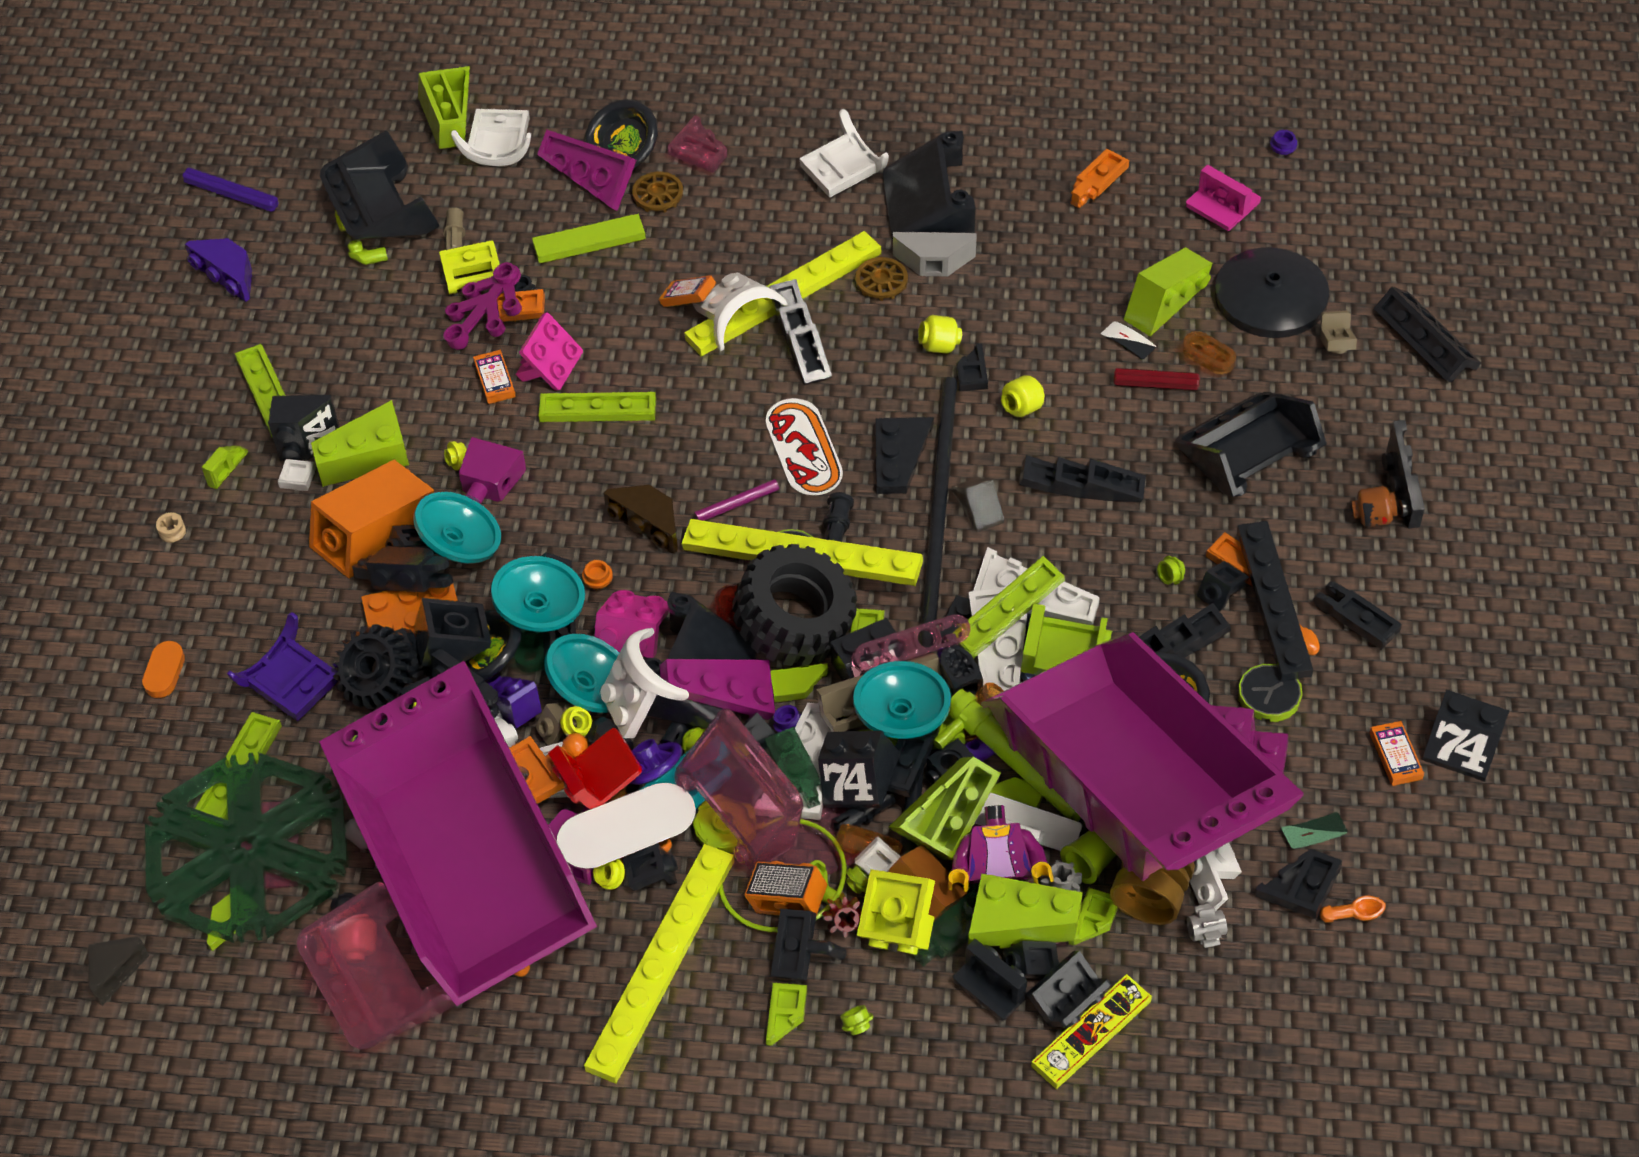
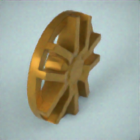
(657, 191)
(881, 278)

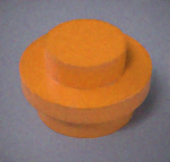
(597, 574)

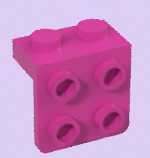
(629, 613)

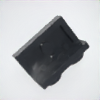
(991, 980)
(1067, 991)

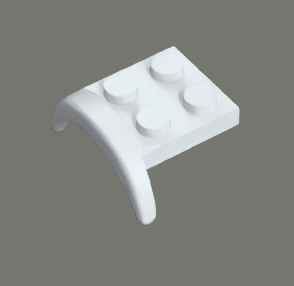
(496, 137)
(842, 160)
(728, 298)
(634, 686)

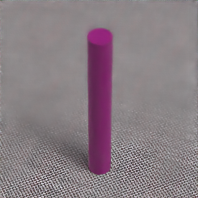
(736, 501)

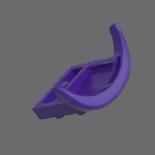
(288, 674)

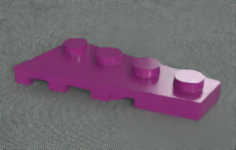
(592, 167)
(724, 683)

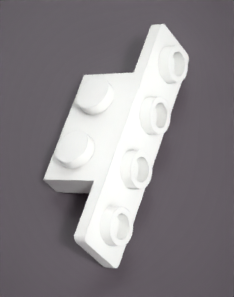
(1046, 827)
(1208, 872)

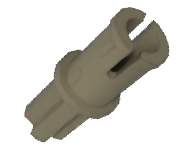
(454, 228)

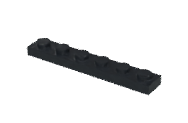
(1274, 601)

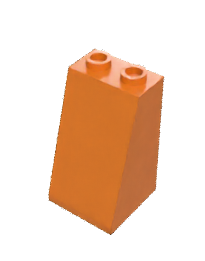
(361, 514)

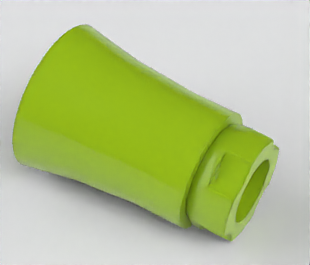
(1089, 856)

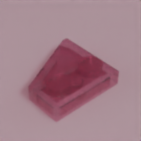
(698, 146)

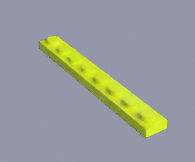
(810, 279)
(855, 559)
(659, 964)

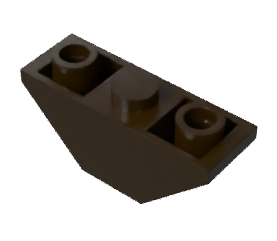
(645, 512)

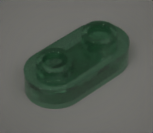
(530, 647)

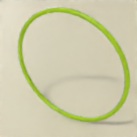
(819, 915)

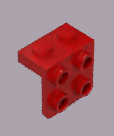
(598, 770)

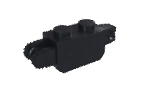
(404, 569)

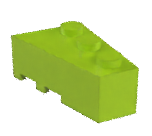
(445, 102)
(1166, 289)
(360, 446)
(948, 807)
(1023, 911)

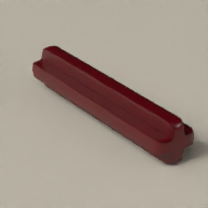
(1156, 379)

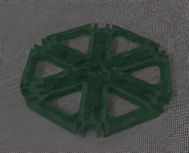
(244, 867)

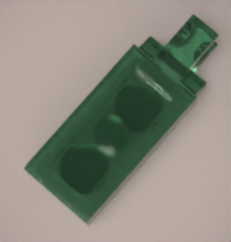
(795, 763)
(949, 930)

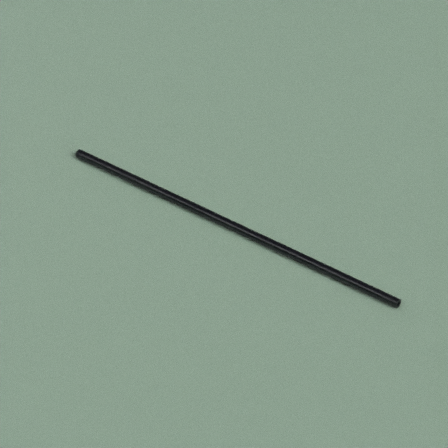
(936, 540)

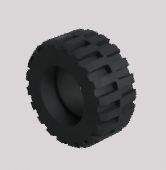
(803, 574)

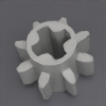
(1065, 873)
(1207, 925)

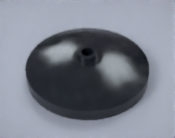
(1271, 292)

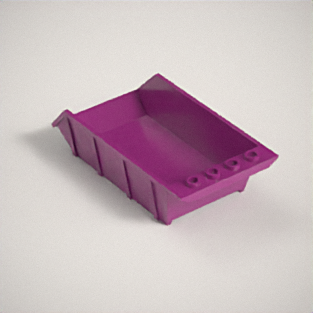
(1141, 755)
(457, 835)

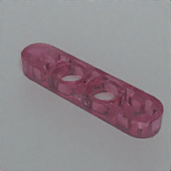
(910, 641)

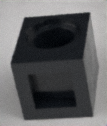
(945, 759)

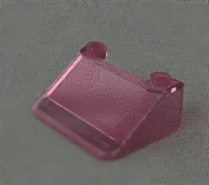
(743, 789)
(365, 971)

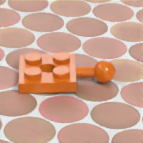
(537, 766)

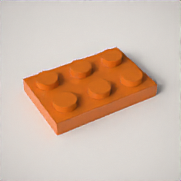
(400, 608)

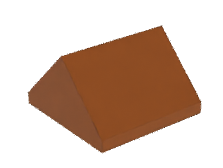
(923, 864)

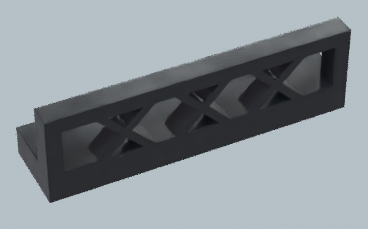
(1425, 334)

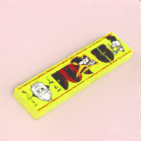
(1091, 1032)

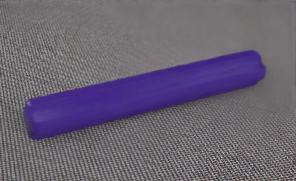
(230, 189)

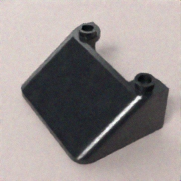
(920, 189)
(366, 196)
(1252, 438)
(699, 637)

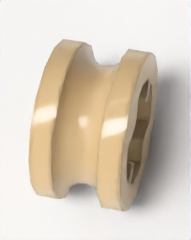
(174, 534)

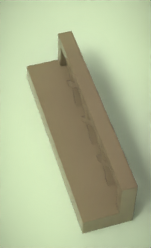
(837, 698)

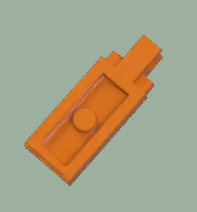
(1098, 177)

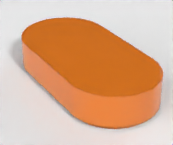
(163, 669)

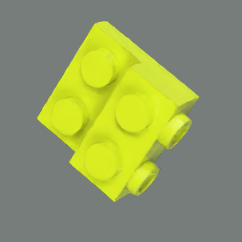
(897, 911)

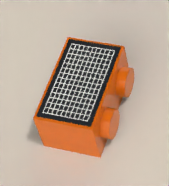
(785, 887)

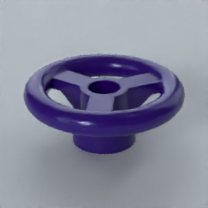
(655, 759)

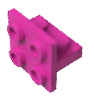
(1222, 199)
(548, 353)

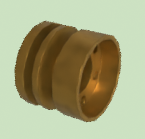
(1154, 899)

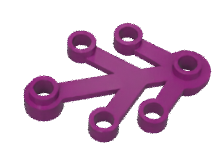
(503, 279)

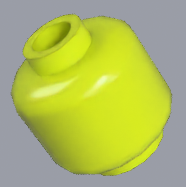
(939, 334)
(1022, 396)

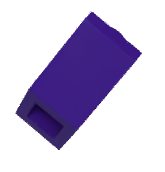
(223, 263)
(516, 699)

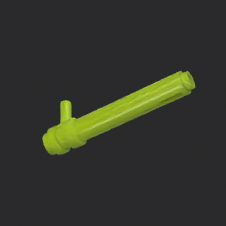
(979, 721)

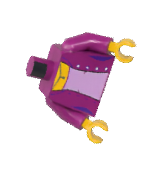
(998, 851)

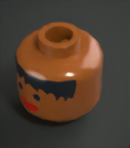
(1375, 506)

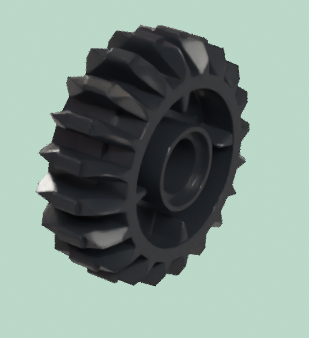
(356, 661)

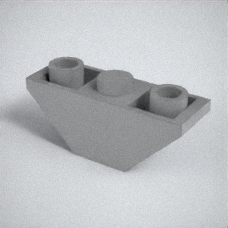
(934, 252)

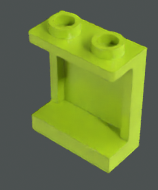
(1057, 640)

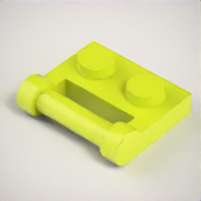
(468, 260)

